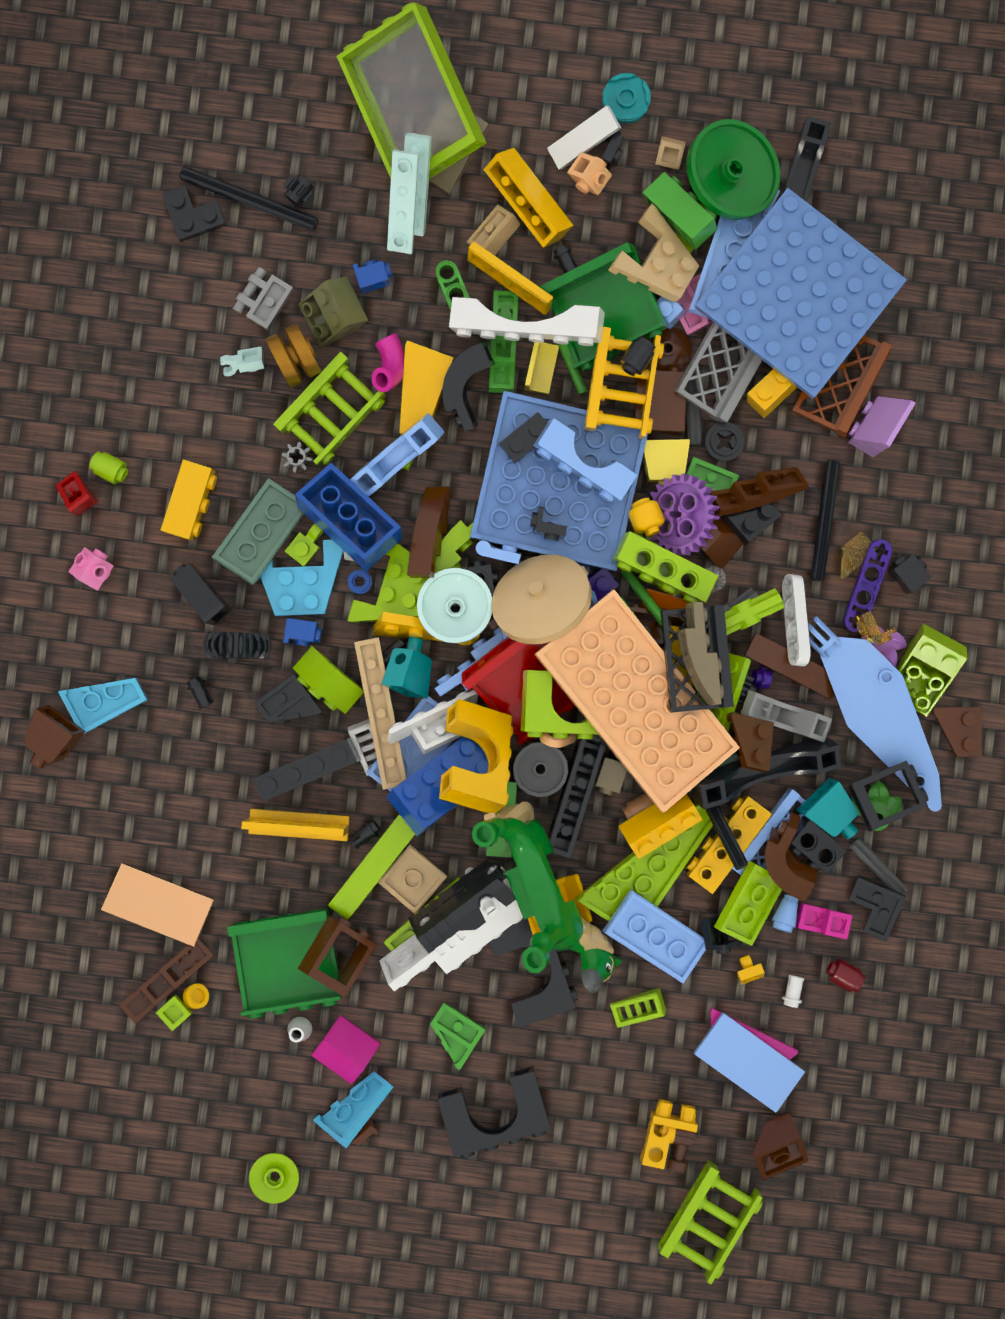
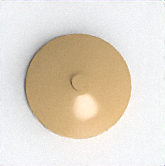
(541, 599)

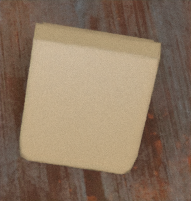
(670, 153)

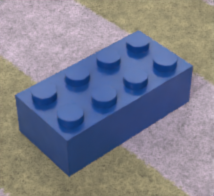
(348, 516)
(418, 795)

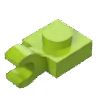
(304, 547)

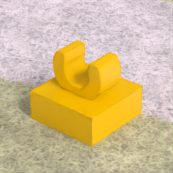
(749, 971)

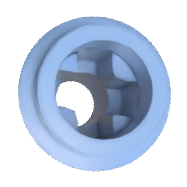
(786, 914)

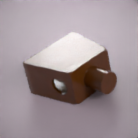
(51, 736)

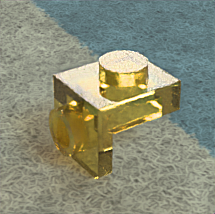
(868, 627)

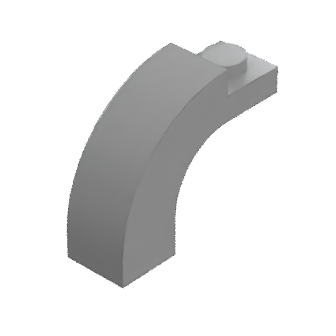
(786, 716)

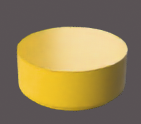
(195, 996)

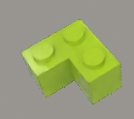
(327, 681)

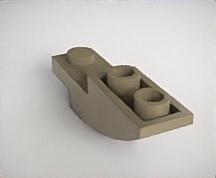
(700, 665)

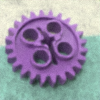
(700, 516)

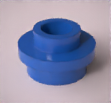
(352, 581)

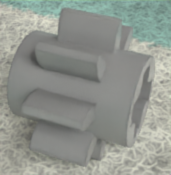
(293, 451)

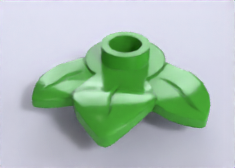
(882, 802)

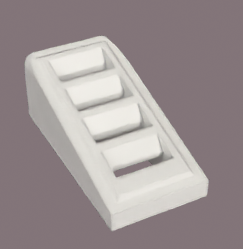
(355, 729)

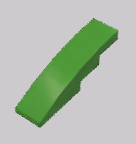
(503, 350)

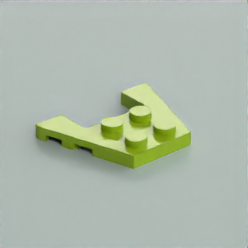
(397, 593)

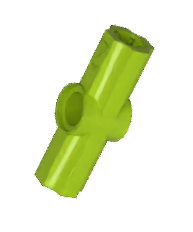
(752, 610)

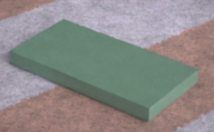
(259, 532)

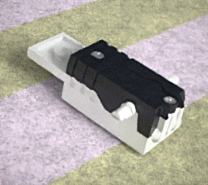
(455, 924)

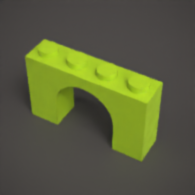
(538, 711)

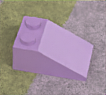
(879, 424)

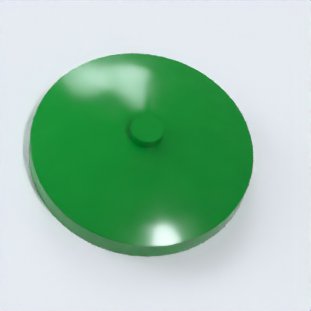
(733, 169)

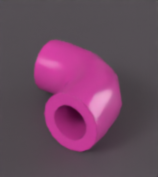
(392, 364)

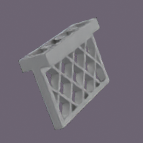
(737, 379)

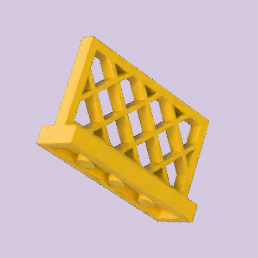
(297, 824)

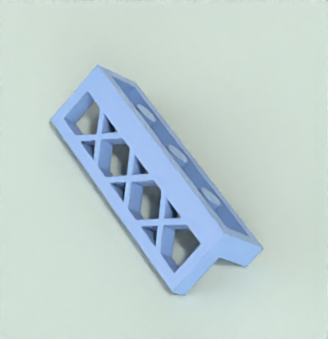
(778, 812)

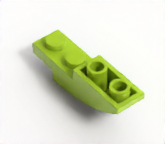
(455, 540)

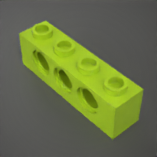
(701, 580)

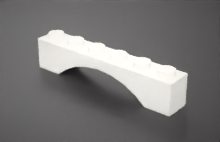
(576, 324)

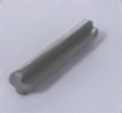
(693, 415)
(877, 866)

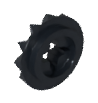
(736, 441)

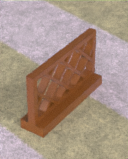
(857, 395)

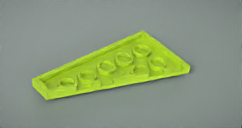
(647, 876)

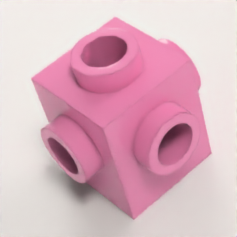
(91, 567)

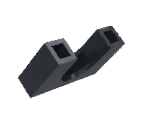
(306, 769)
(550, 999)
(469, 1136)

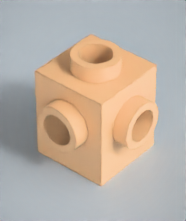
(594, 175)

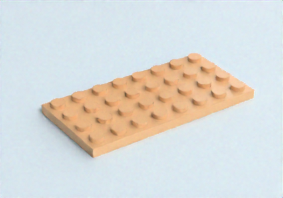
(621, 688)

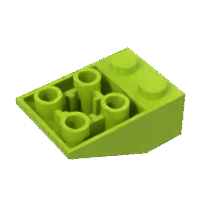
(930, 667)

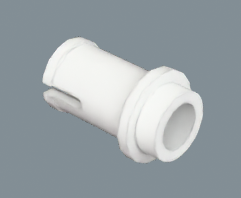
(793, 991)

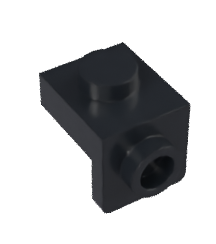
(613, 152)
(550, 531)
(716, 939)

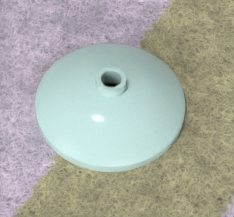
(452, 588)

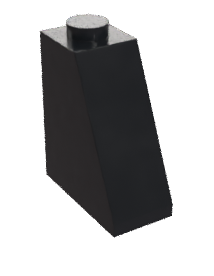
(200, 594)

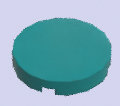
(627, 97)

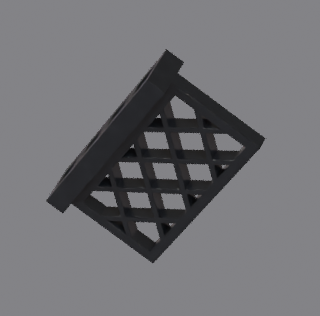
(716, 630)

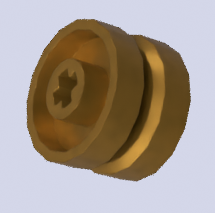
(295, 354)

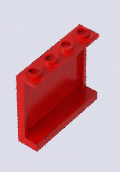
(499, 681)

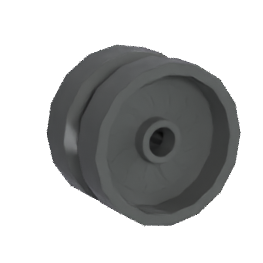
(536, 783)

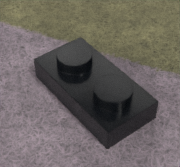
(523, 438)

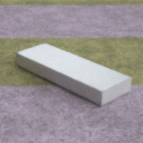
(584, 137)

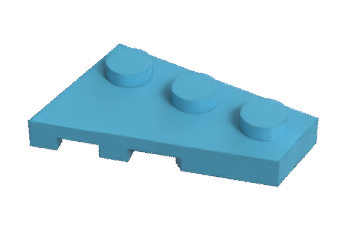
(102, 702)
(352, 1113)

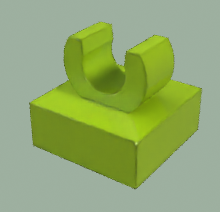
(174, 1012)

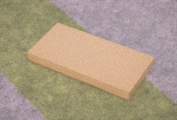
(157, 905)

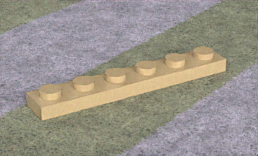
(379, 712)

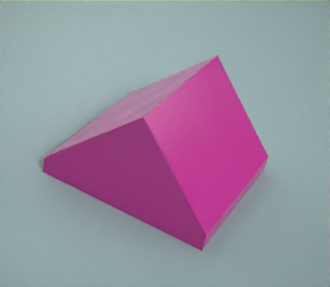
(346, 1049)

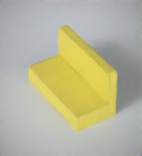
(541, 368)

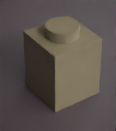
(610, 776)

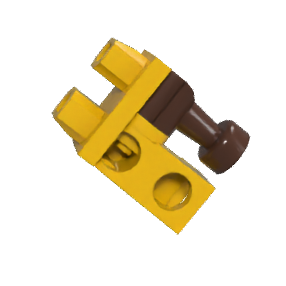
(667, 1129)

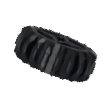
(237, 645)

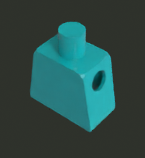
(409, 670)
(831, 809)

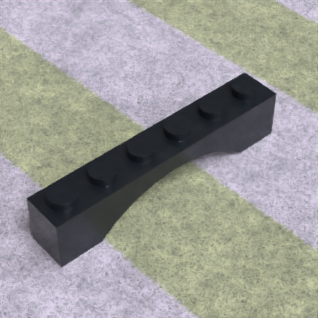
(807, 156)
(796, 759)

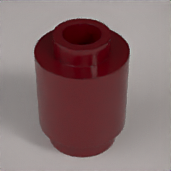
(845, 975)

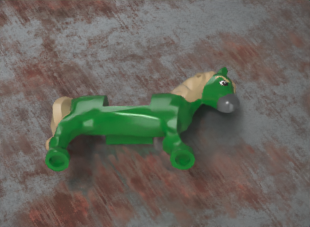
(540, 896)

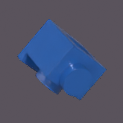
(373, 275)
(302, 632)

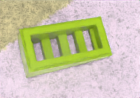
(655, 994)

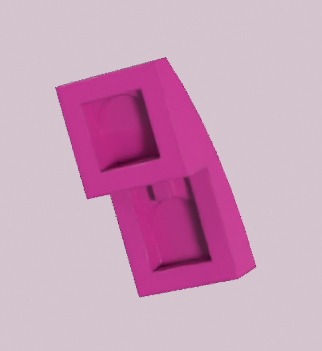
(823, 920)

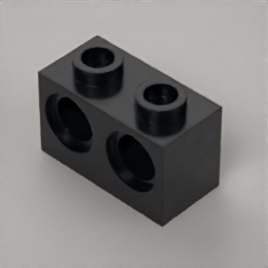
(816, 842)

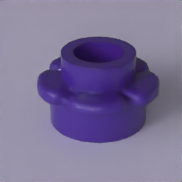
(762, 677)

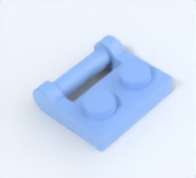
(506, 553)

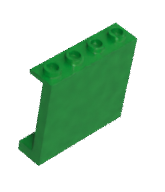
(627, 306)
(268, 960)

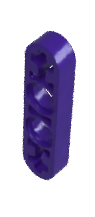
(862, 583)

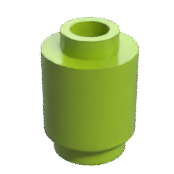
(108, 467)

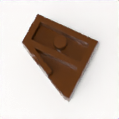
(962, 729)
(754, 739)

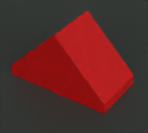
(76, 494)

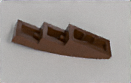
(757, 492)
(428, 532)
(776, 659)
(165, 981)

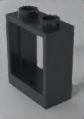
(865, 806)

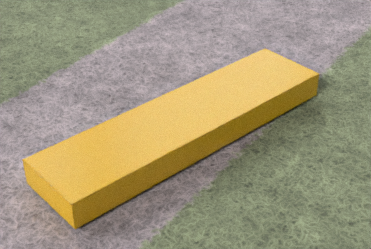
(509, 278)

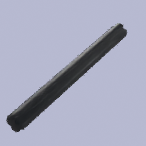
(248, 198)

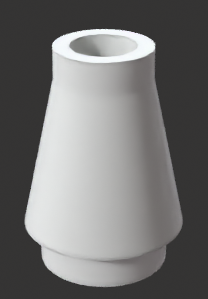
(301, 1024)

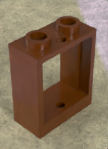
(323, 944)

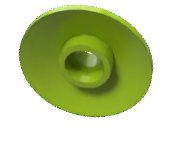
(271, 1189)

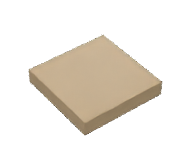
(412, 879)

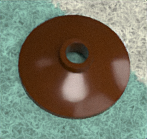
(680, 351)

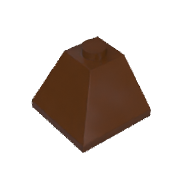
(722, 546)
(779, 1147)

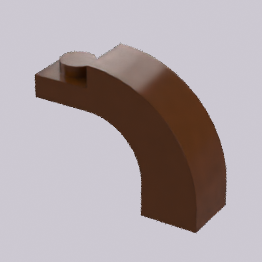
(785, 869)

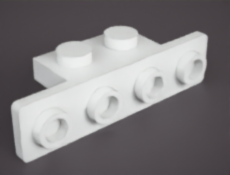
(429, 726)

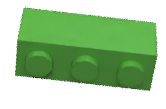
(681, 209)

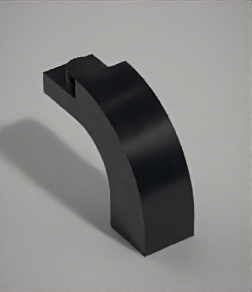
(457, 380)

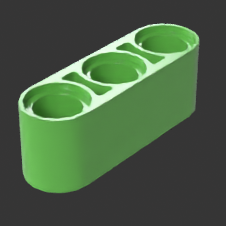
(451, 285)

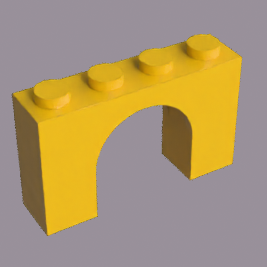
(493, 734)

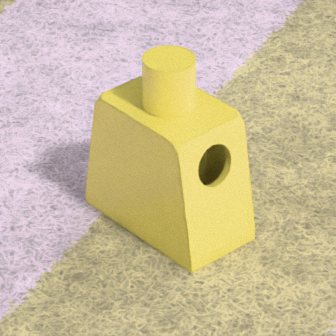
(664, 459)

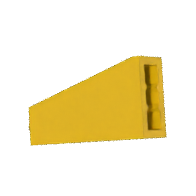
(422, 383)

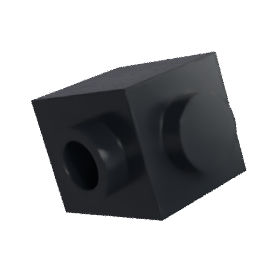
(909, 572)

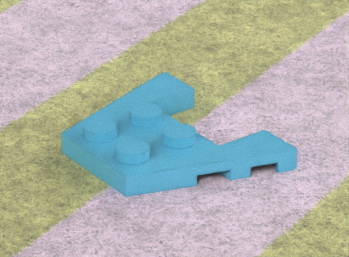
(303, 589)

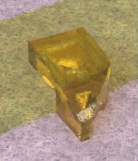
(853, 553)

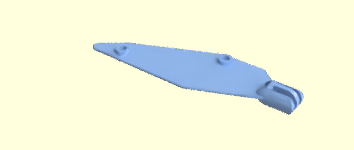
(877, 705)

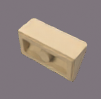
(495, 230)

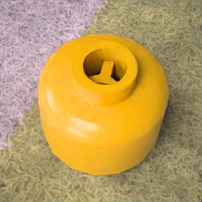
(646, 517)

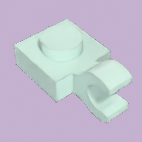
(246, 360)

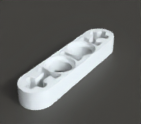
(796, 620)

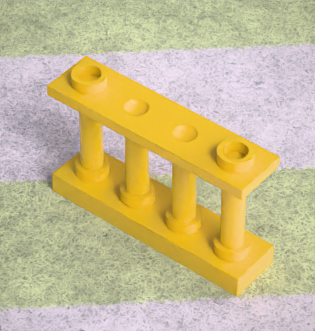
(600, 392)

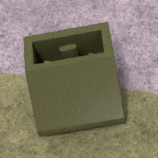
(332, 311)

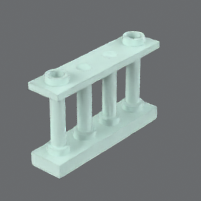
(409, 192)

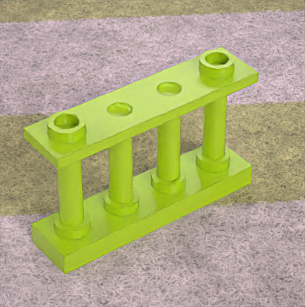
(322, 386)
(684, 1221)

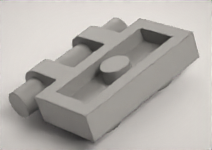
(268, 303)

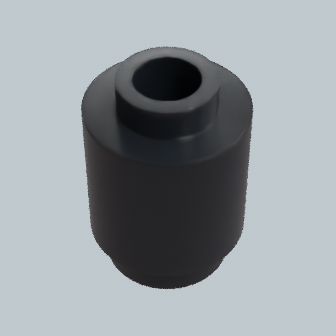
(637, 356)

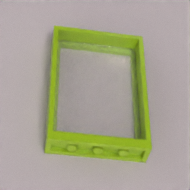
(411, 87)

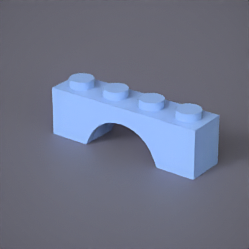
(558, 443)
(397, 455)

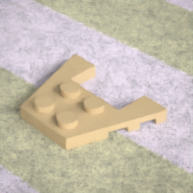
(668, 264)

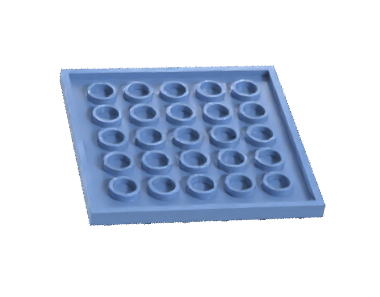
(800, 293)
(518, 489)

